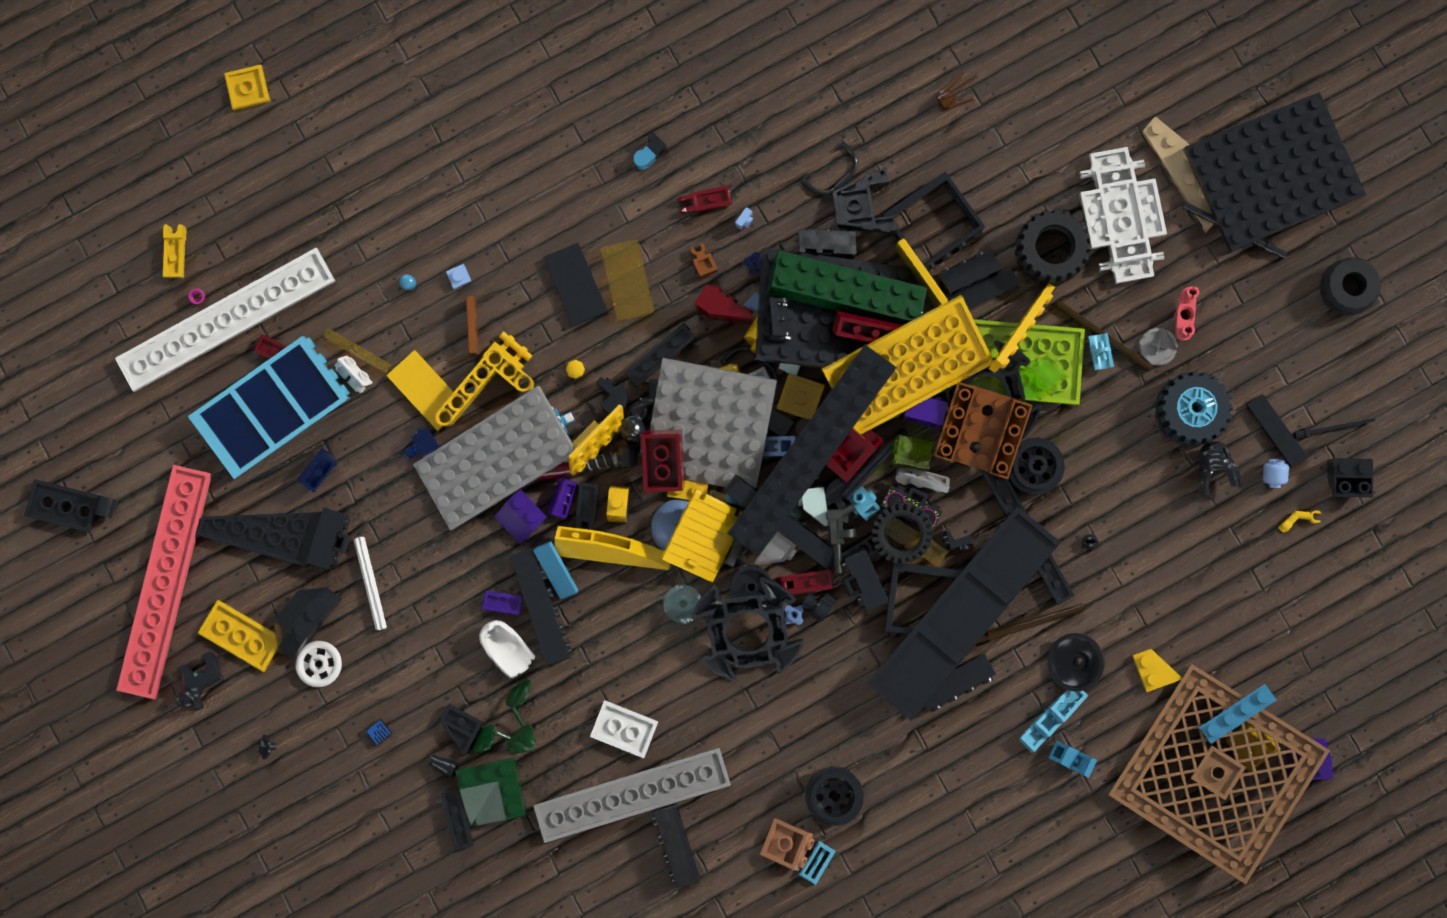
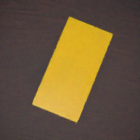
(920, 273)
(423, 387)
(240, 635)

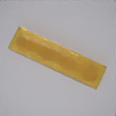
(909, 538)

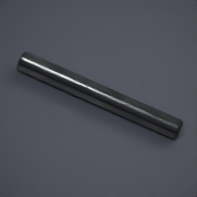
(872, 465)

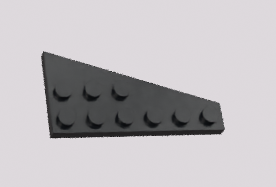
(274, 535)

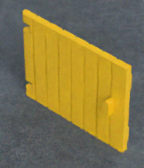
(702, 536)

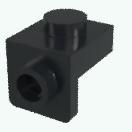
(961, 543)

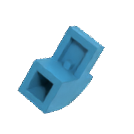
(1072, 759)

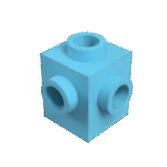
(864, 503)

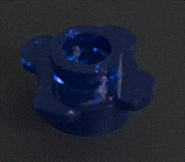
(749, 263)

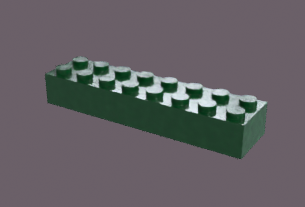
(845, 289)

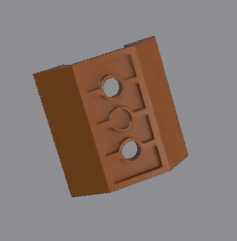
(997, 433)

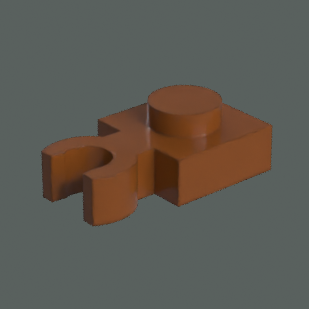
(703, 263)

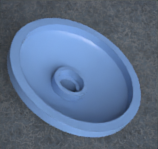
(665, 521)

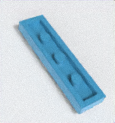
(1237, 713)

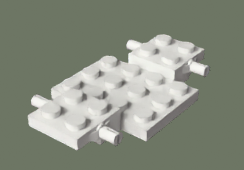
(1122, 214)

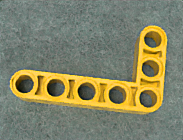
(473, 377)

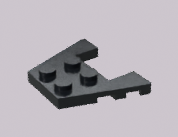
(855, 206)

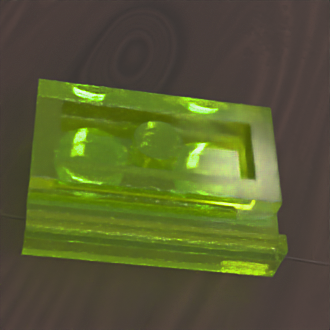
(912, 452)

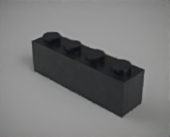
(960, 680)

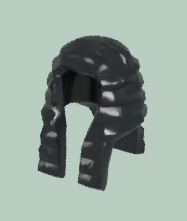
(1213, 460)

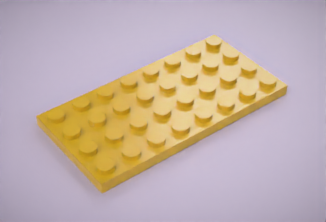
(928, 356)

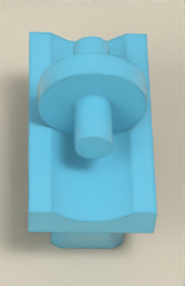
(1100, 351)

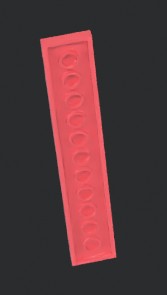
(164, 582)

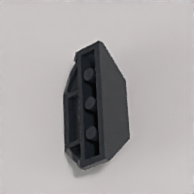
(303, 618)

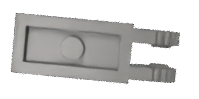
(922, 479)

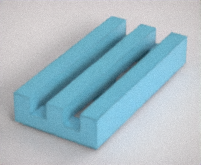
(825, 848)

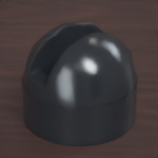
(1092, 545)

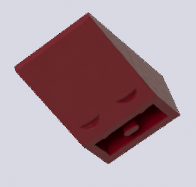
(722, 308)

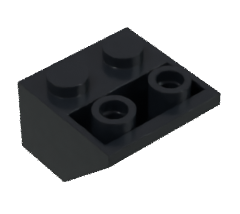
(1350, 477)

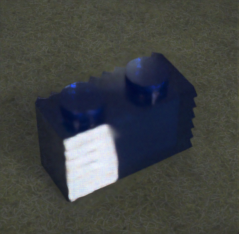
(317, 470)

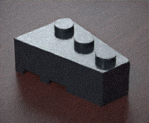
(827, 242)

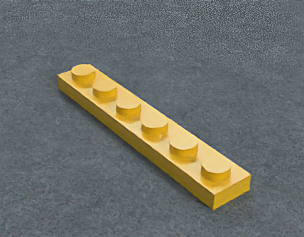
(1019, 333)

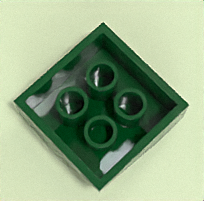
(492, 791)

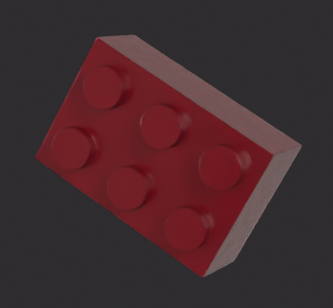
(662, 460)

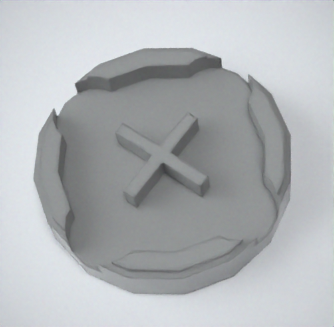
(1158, 346)

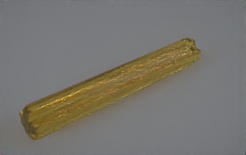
(356, 350)

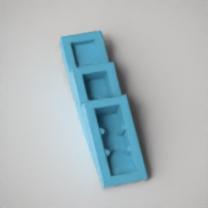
(1051, 719)

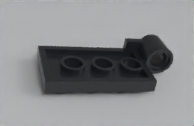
(60, 494)

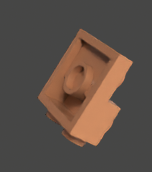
(787, 844)

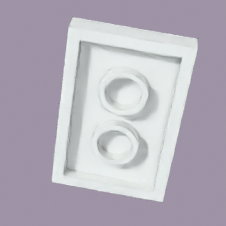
(624, 729)

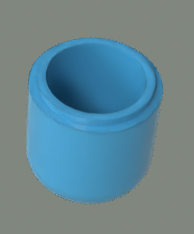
(407, 282)

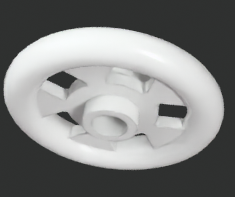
(302, 666)

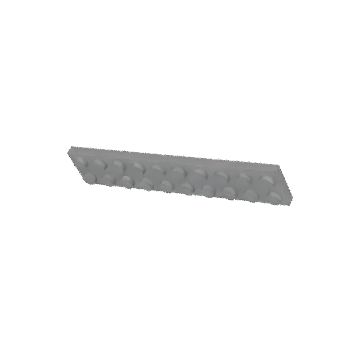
(632, 795)

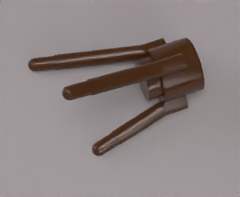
(946, 96)

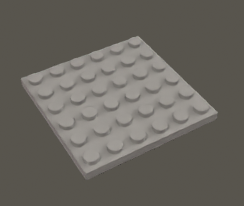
(720, 418)

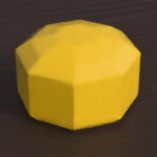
(575, 369)

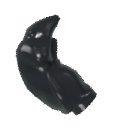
(633, 424)

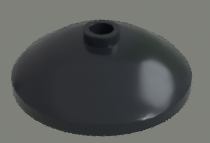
(1064, 662)

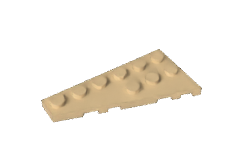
(1170, 151)

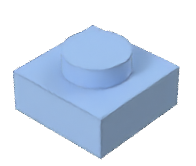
(744, 219)
(458, 276)

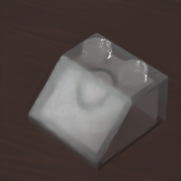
(777, 550)

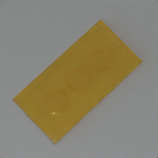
(627, 280)

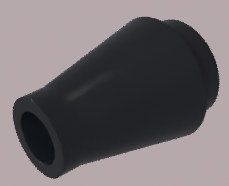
(444, 765)

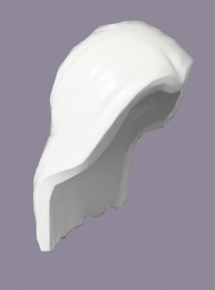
(505, 648)

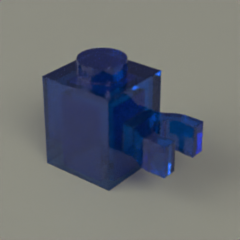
(424, 443)

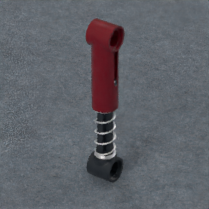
(622, 458)

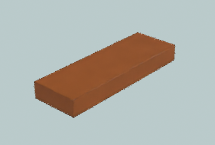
(472, 325)

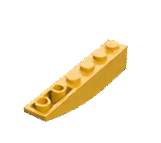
(607, 548)

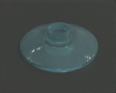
(672, 601)

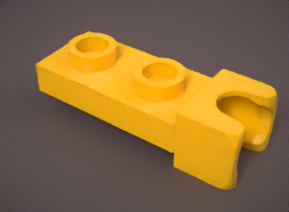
(174, 251)

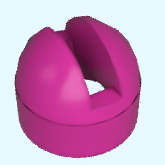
(194, 292)

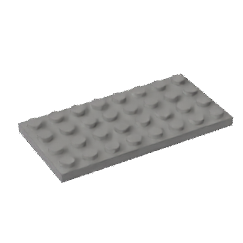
(495, 458)

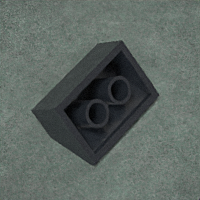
(968, 273)

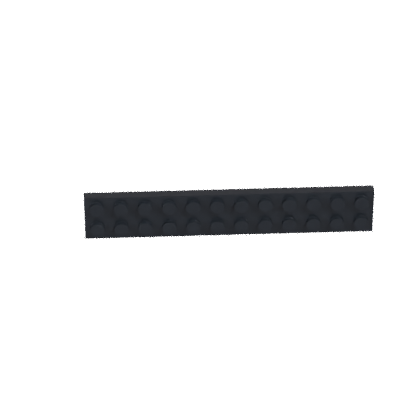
(812, 450)

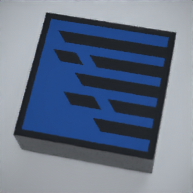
(379, 732)

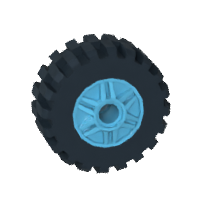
(1210, 406)

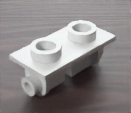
(359, 379)

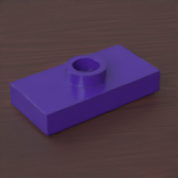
(562, 498)
(502, 603)

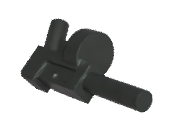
(836, 532)

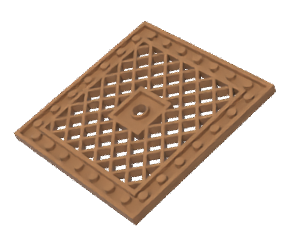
(1263, 835)

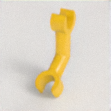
(1287, 524)

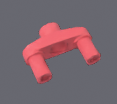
(1187, 302)

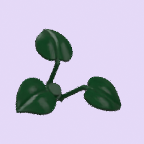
(522, 739)

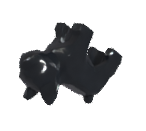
(195, 682)

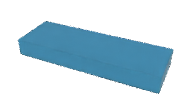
(555, 570)

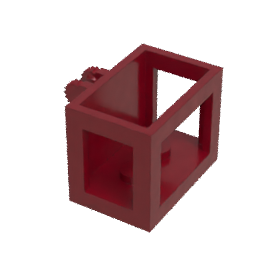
(853, 453)

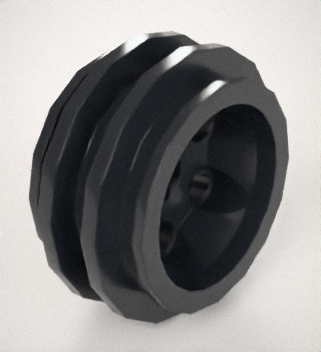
(1055, 471)
(853, 804)

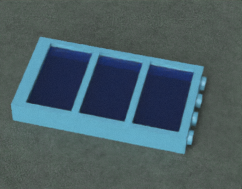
(269, 406)

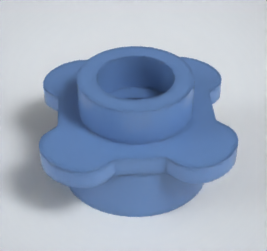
(798, 611)

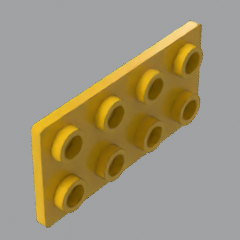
(593, 438)

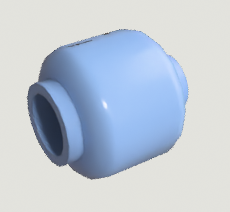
(1275, 473)

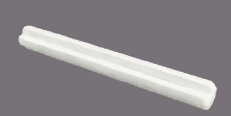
(370, 583)

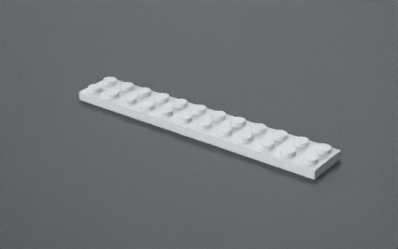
(225, 320)

